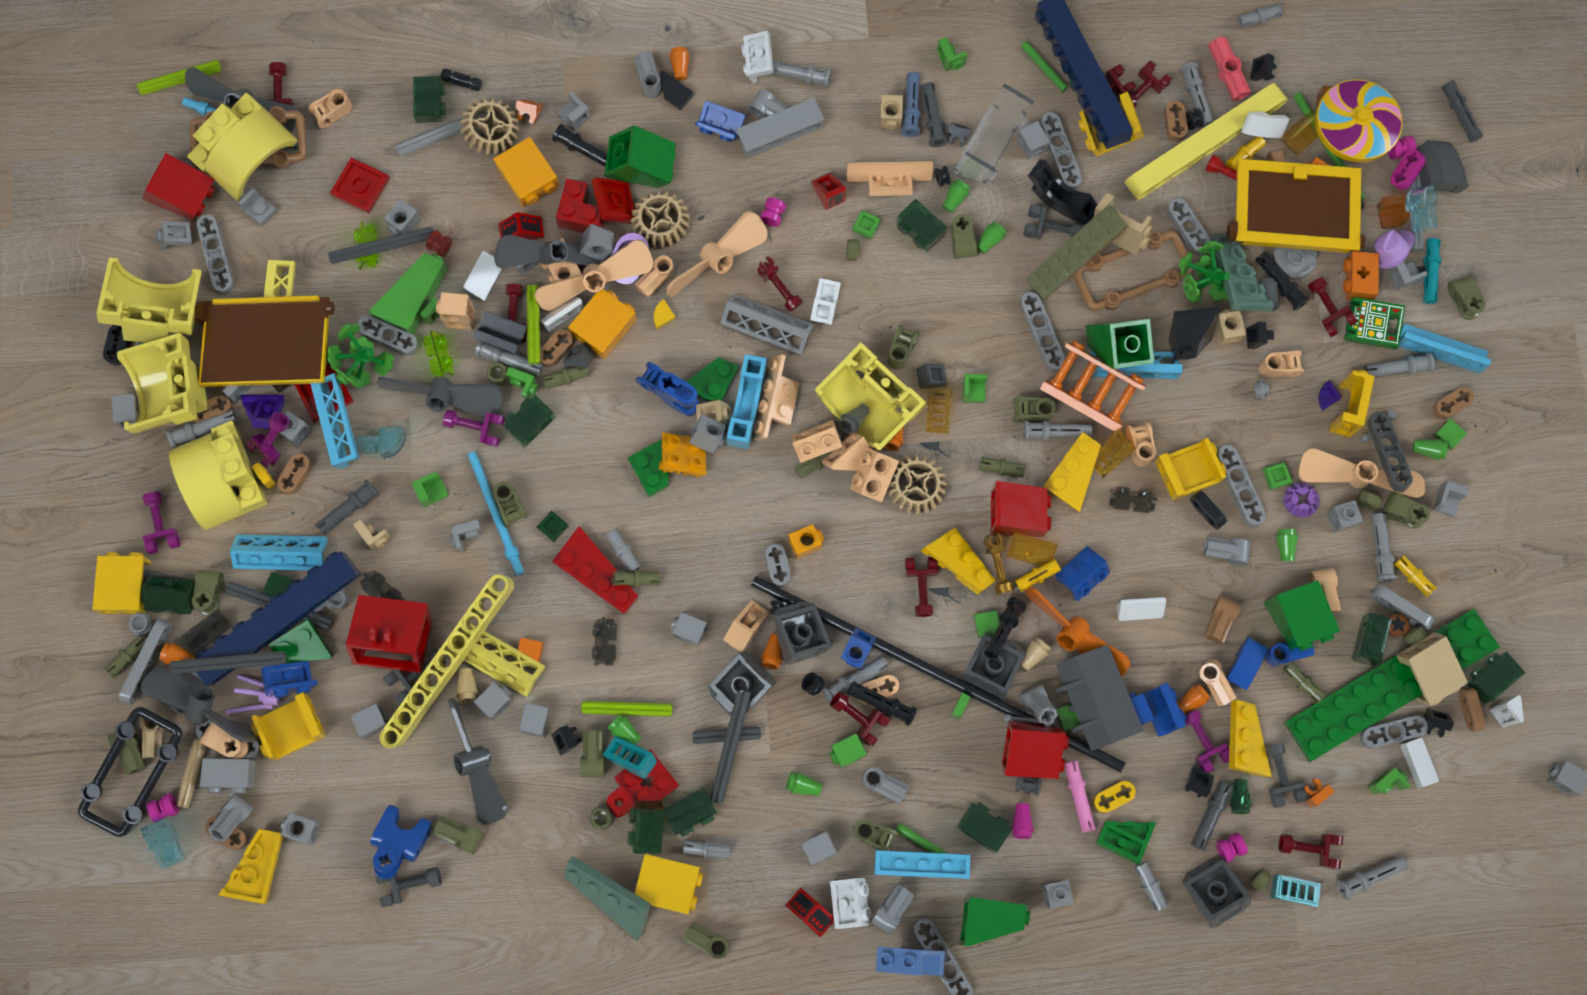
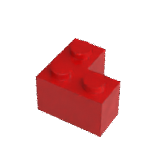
(573, 209)

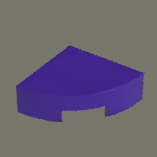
(1328, 395)

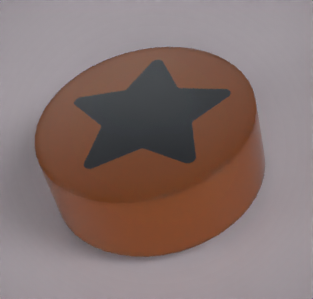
(1399, 625)

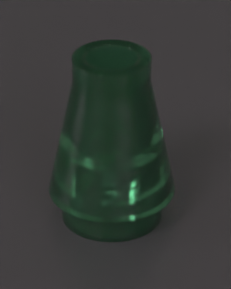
(1240, 798)

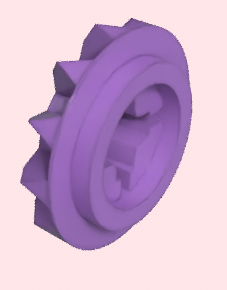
(1291, 499)

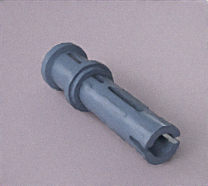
(911, 113)

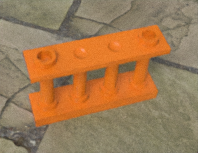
(1073, 397)

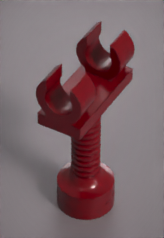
(278, 70)
(1112, 76)
(1149, 81)
(1318, 287)
(514, 291)
(792, 302)
(923, 608)
(840, 702)
(1287, 844)

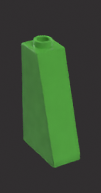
(411, 294)

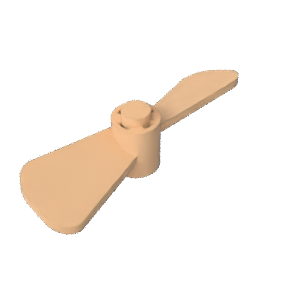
(742, 236)
(627, 262)
(1326, 468)

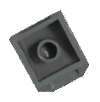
(1442, 167)
(800, 632)
(741, 674)
(994, 675)
(1216, 892)

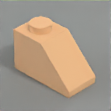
(849, 455)
(746, 626)

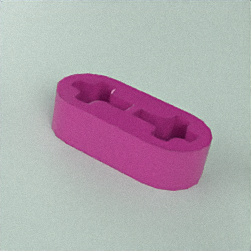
(1408, 169)

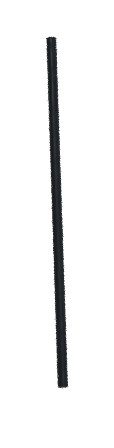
(936, 673)

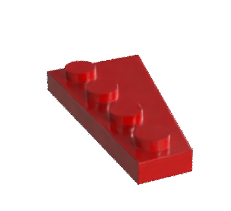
(592, 569)

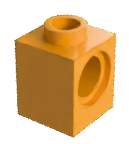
(801, 550)

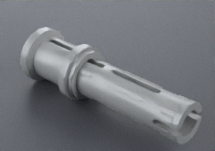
(809, 74)
(1194, 83)
(500, 355)
(1409, 364)
(1045, 427)
(192, 431)
(1383, 557)
(860, 677)
(1362, 880)

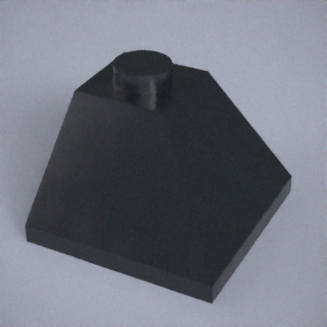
(1191, 332)

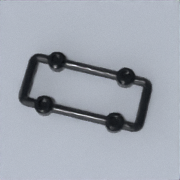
(94, 790)

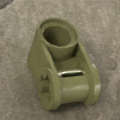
(963, 240)
(1467, 295)
(902, 343)
(1031, 409)
(509, 507)
(1403, 510)
(207, 587)
(877, 835)

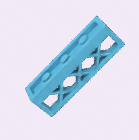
(1444, 349)
(1150, 371)
(329, 422)
(277, 555)
(922, 864)

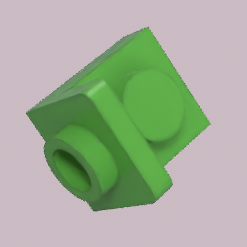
(948, 55)
(519, 379)
(1385, 781)

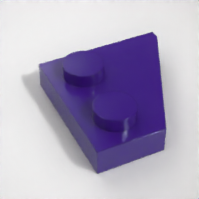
(261, 408)

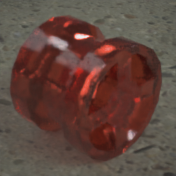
(439, 243)

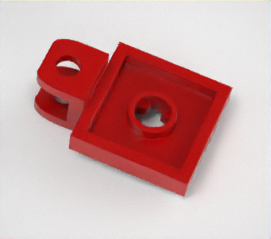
(631, 790)

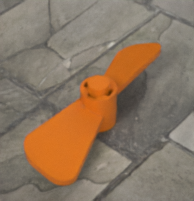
(1076, 632)

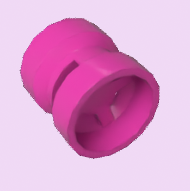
(1402, 147)
(772, 213)
(162, 808)
(1231, 847)

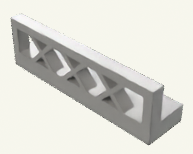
(768, 316)

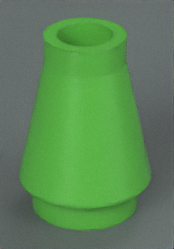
(956, 194)
(991, 236)
(1431, 448)
(1287, 543)
(623, 729)
(802, 784)

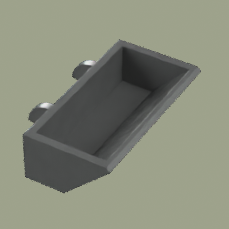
(1098, 698)

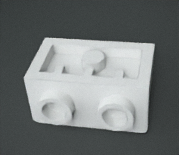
(757, 55)
(850, 903)

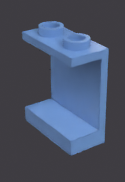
(910, 961)

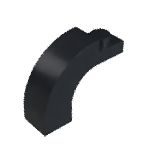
(1058, 196)

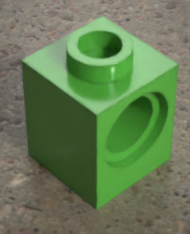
(847, 751)

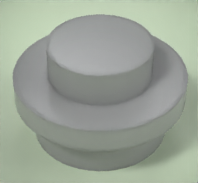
(1261, 389)
(140, 624)

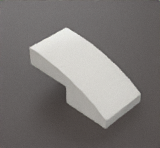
(1265, 125)
(825, 301)

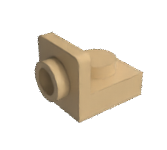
(715, 410)
(367, 533)

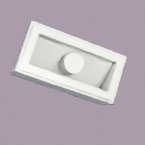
(482, 277)
(562, 313)
(1141, 608)
(1508, 711)
(1419, 763)

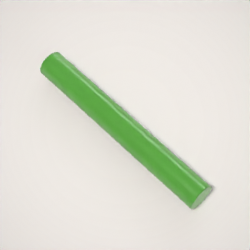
(1045, 67)
(917, 839)

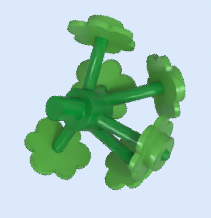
(1204, 268)
(362, 352)

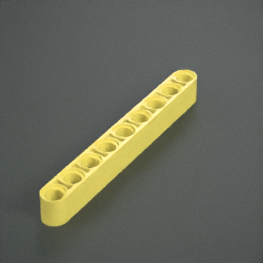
(1202, 142)
(437, 666)

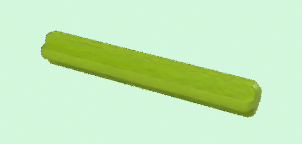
(175, 78)
(533, 326)
(627, 708)

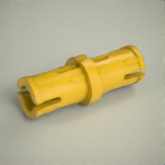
(1246, 152)
(1415, 576)
(1023, 582)

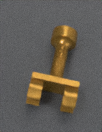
(995, 550)

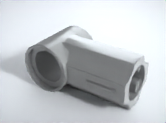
(648, 74)
(765, 104)
(1233, 550)
(1037, 702)
(886, 785)
(232, 814)
(890, 913)

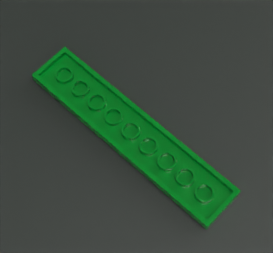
(1380, 691)

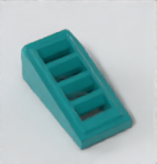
(642, 765)
(1277, 888)

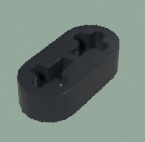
(114, 344)
(1208, 510)

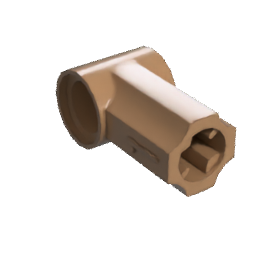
(1224, 614)

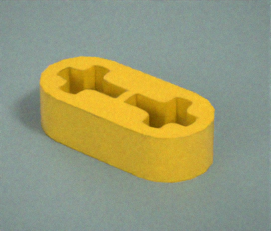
(1116, 802)

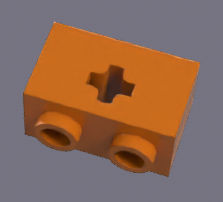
(1364, 266)

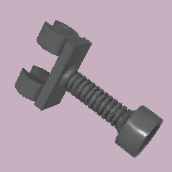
(1035, 232)
(392, 677)
(1277, 798)
(432, 877)

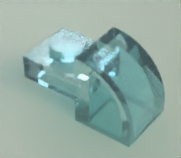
(1421, 205)
(387, 443)
(162, 840)

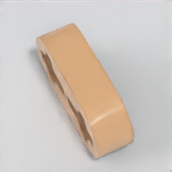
(879, 682)

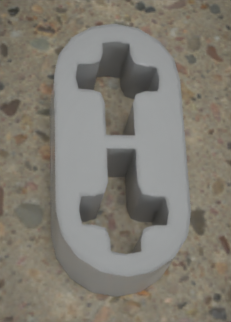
(783, 564)

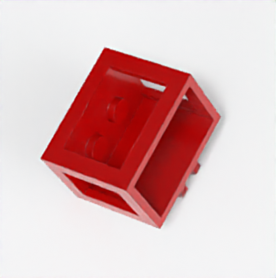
(392, 628)

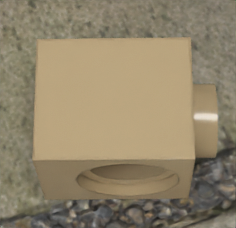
(891, 103)
(1226, 335)

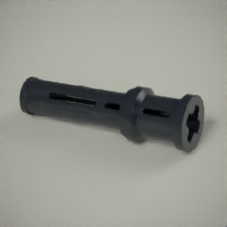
(575, 142)
(1288, 288)
(1008, 620)
(891, 707)

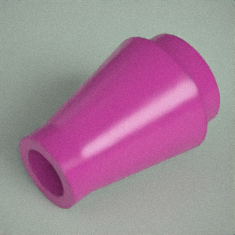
(1022, 823)

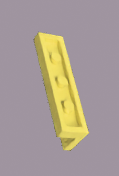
(273, 278)
(496, 666)

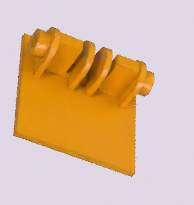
(682, 456)

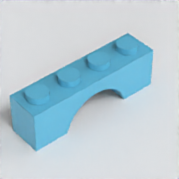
(747, 401)

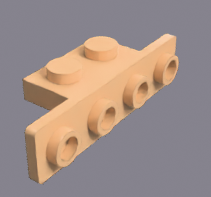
(890, 177)
(777, 399)

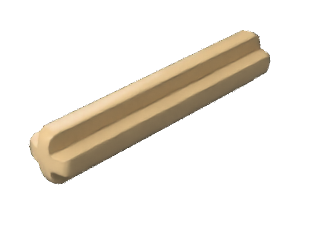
(191, 774)

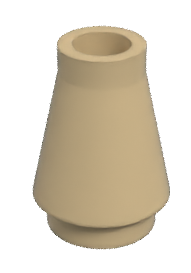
(1035, 653)
(466, 688)

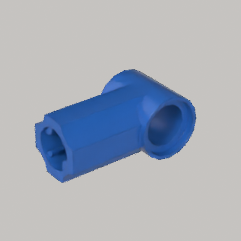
(1287, 654)

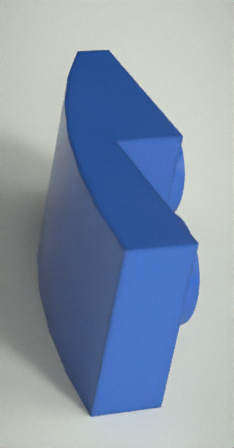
(1247, 663)

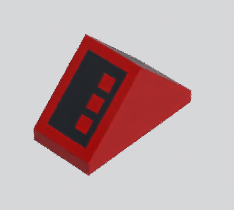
(829, 190)
(523, 226)
(810, 912)

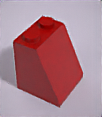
(179, 188)
(1019, 509)
(1033, 750)

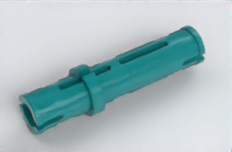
(1432, 264)

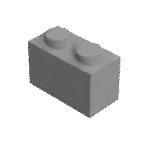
(227, 774)

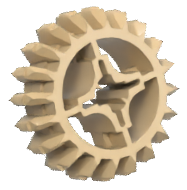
(497, 126)
(648, 209)
(922, 492)

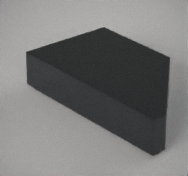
(674, 91)

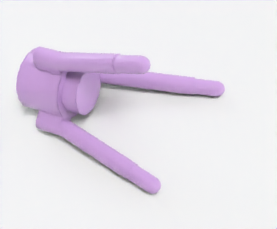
(268, 701)

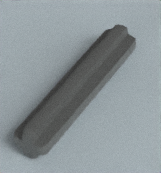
(719, 735)

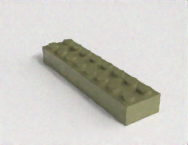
(1077, 252)

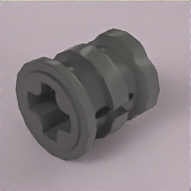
(1028, 785)

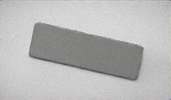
(780, 128)

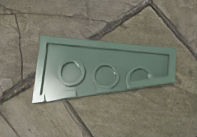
(1242, 287)
(615, 900)

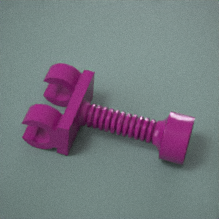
(451, 419)
(278, 423)
(153, 500)
(1193, 719)

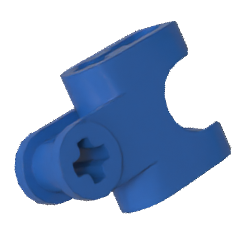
(669, 388)
(395, 843)

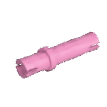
(1079, 795)

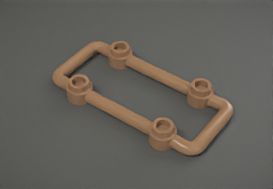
(280, 157)
(1113, 299)

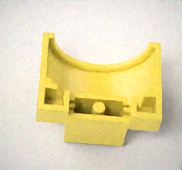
(237, 142)
(147, 308)
(163, 382)
(877, 390)
(208, 470)

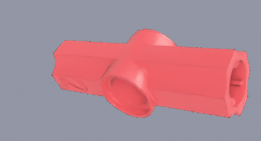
(1233, 79)

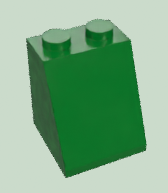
(640, 157)
(1122, 342)
(1303, 616)
(990, 919)

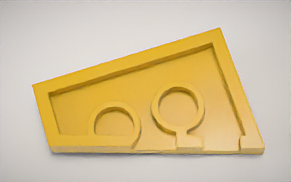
(1074, 472)
(958, 557)
(1247, 745)
(256, 870)

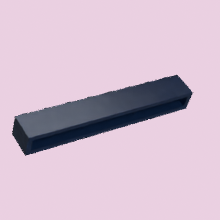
(1084, 73)
(281, 613)

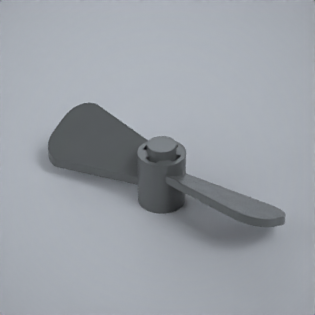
(208, 87)
(519, 251)
(442, 392)
(196, 702)
(474, 762)

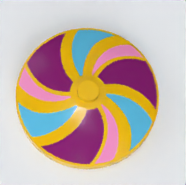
(1358, 121)

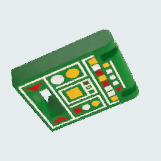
(1373, 323)

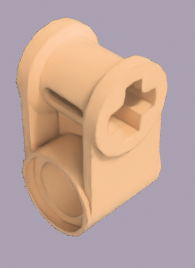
(330, 109)
(1286, 364)
(1143, 440)
(222, 742)

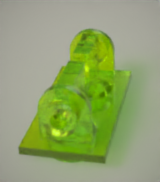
(365, 235)
(437, 345)

